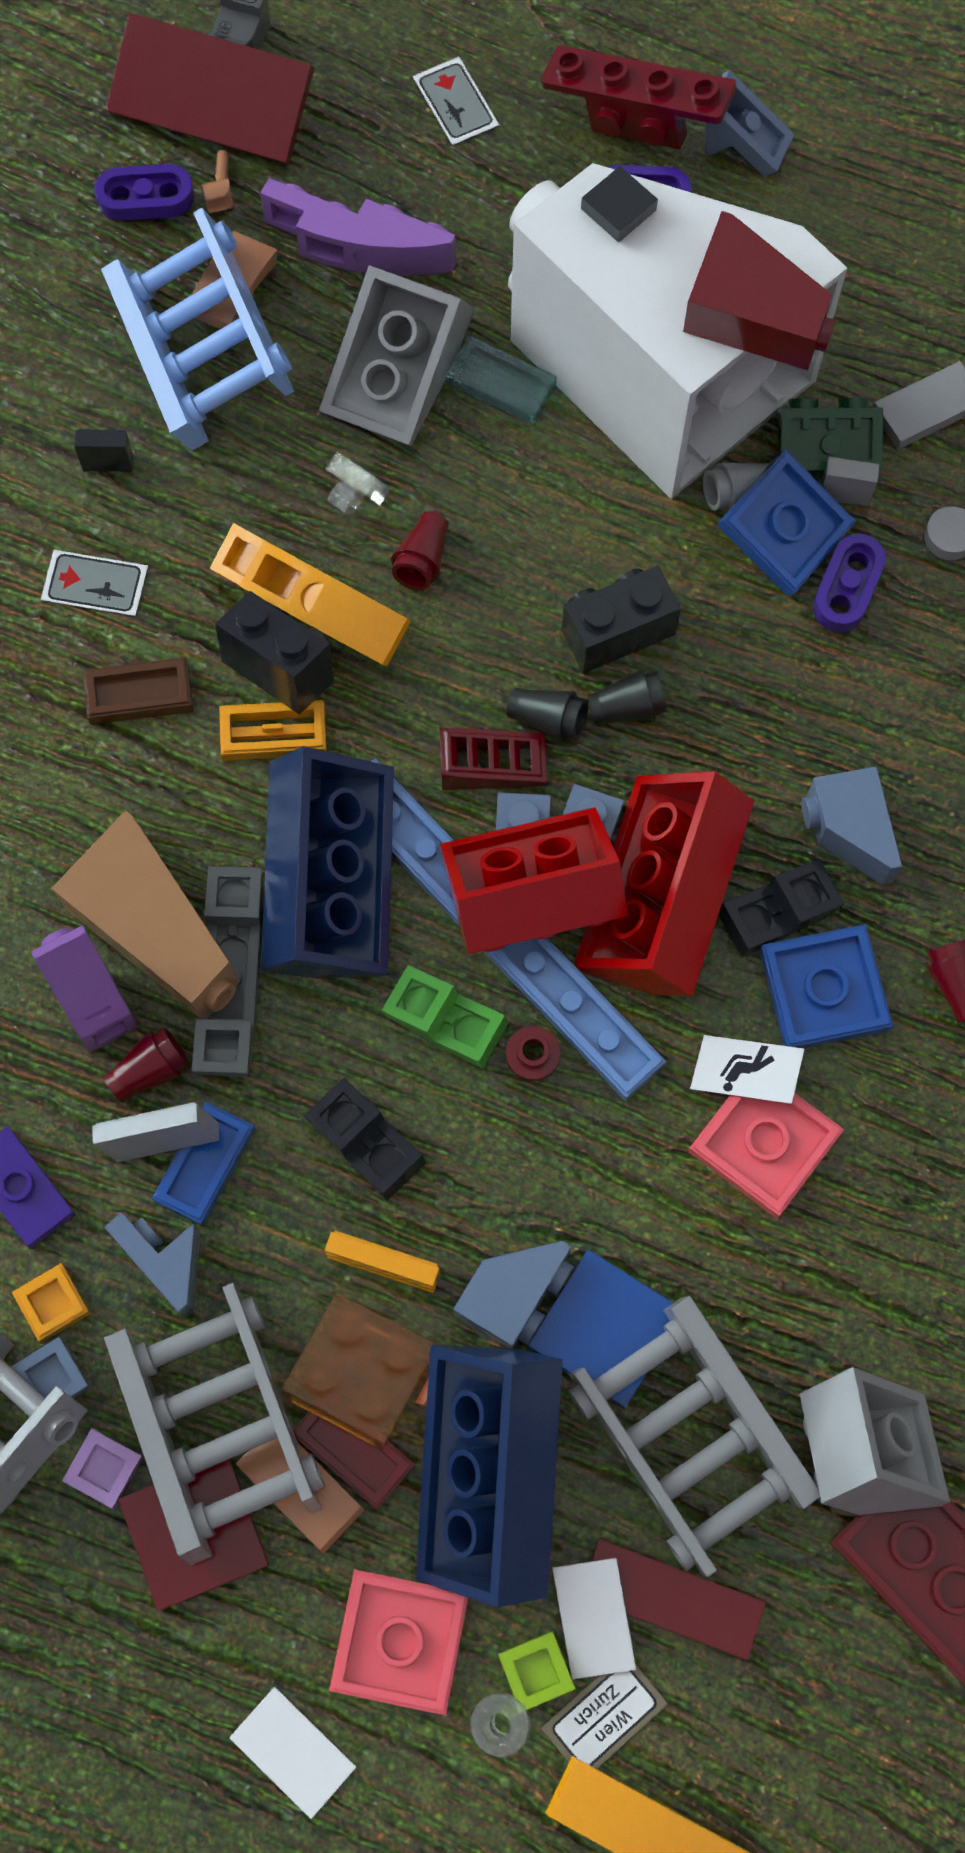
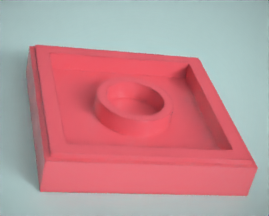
(766, 1147)
(399, 1642)

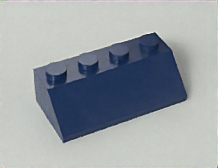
(327, 866)
(489, 1473)

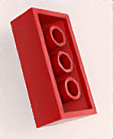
(675, 870)

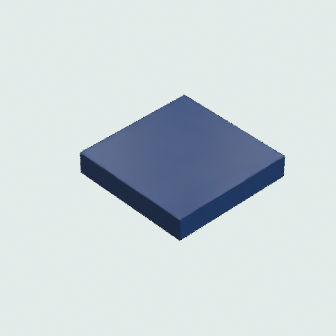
(786, 522)
(825, 987)
(601, 1321)

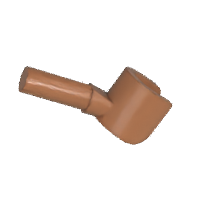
(218, 193)

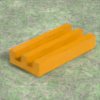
(269, 749)
(382, 1261)

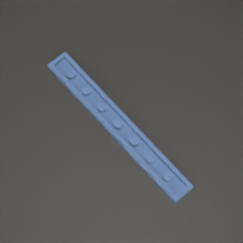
(533, 965)

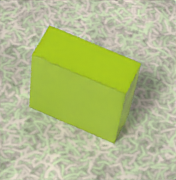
(536, 1671)

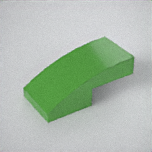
(445, 1017)

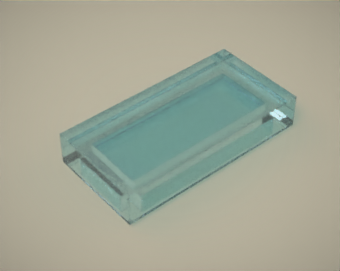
(501, 379)

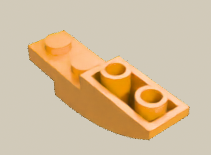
(310, 595)

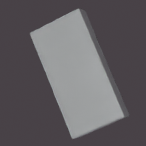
(924, 406)
(155, 1132)

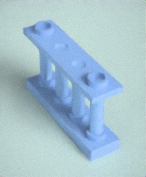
(151, 330)

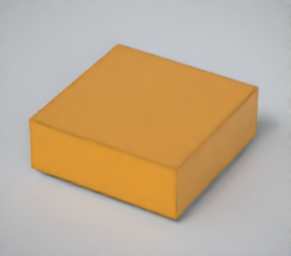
(51, 1303)

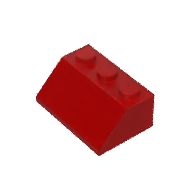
(534, 880)

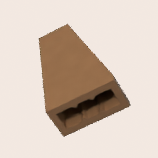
(142, 913)

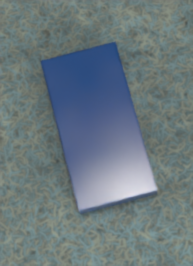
(202, 1171)

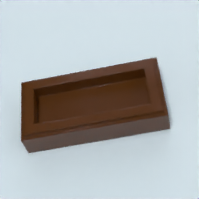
(138, 690)

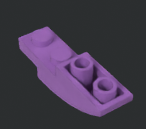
(353, 241)

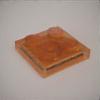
(358, 1371)

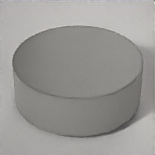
(946, 533)

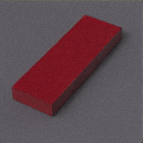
(685, 1602)

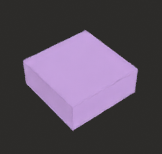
(103, 1469)

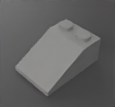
(395, 355)

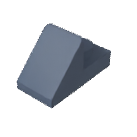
(750, 130)
(172, 1269)

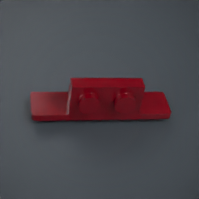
(638, 96)

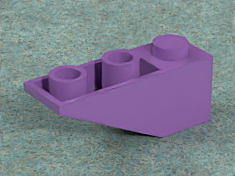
(84, 987)

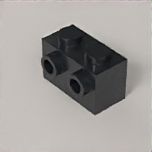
(620, 618)
(275, 652)

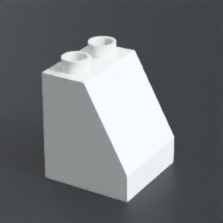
(614, 321)

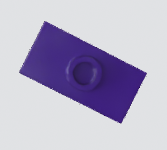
(27, 1194)

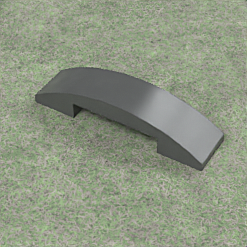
(235, 921)

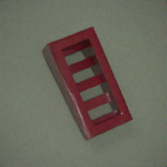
(472, 777)

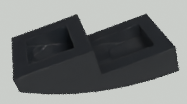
(781, 907)
(365, 1139)

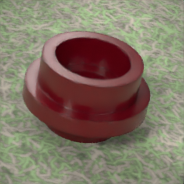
(533, 1069)

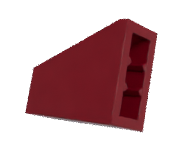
(757, 299)

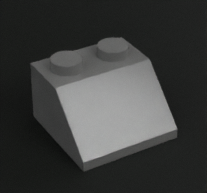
(872, 1445)

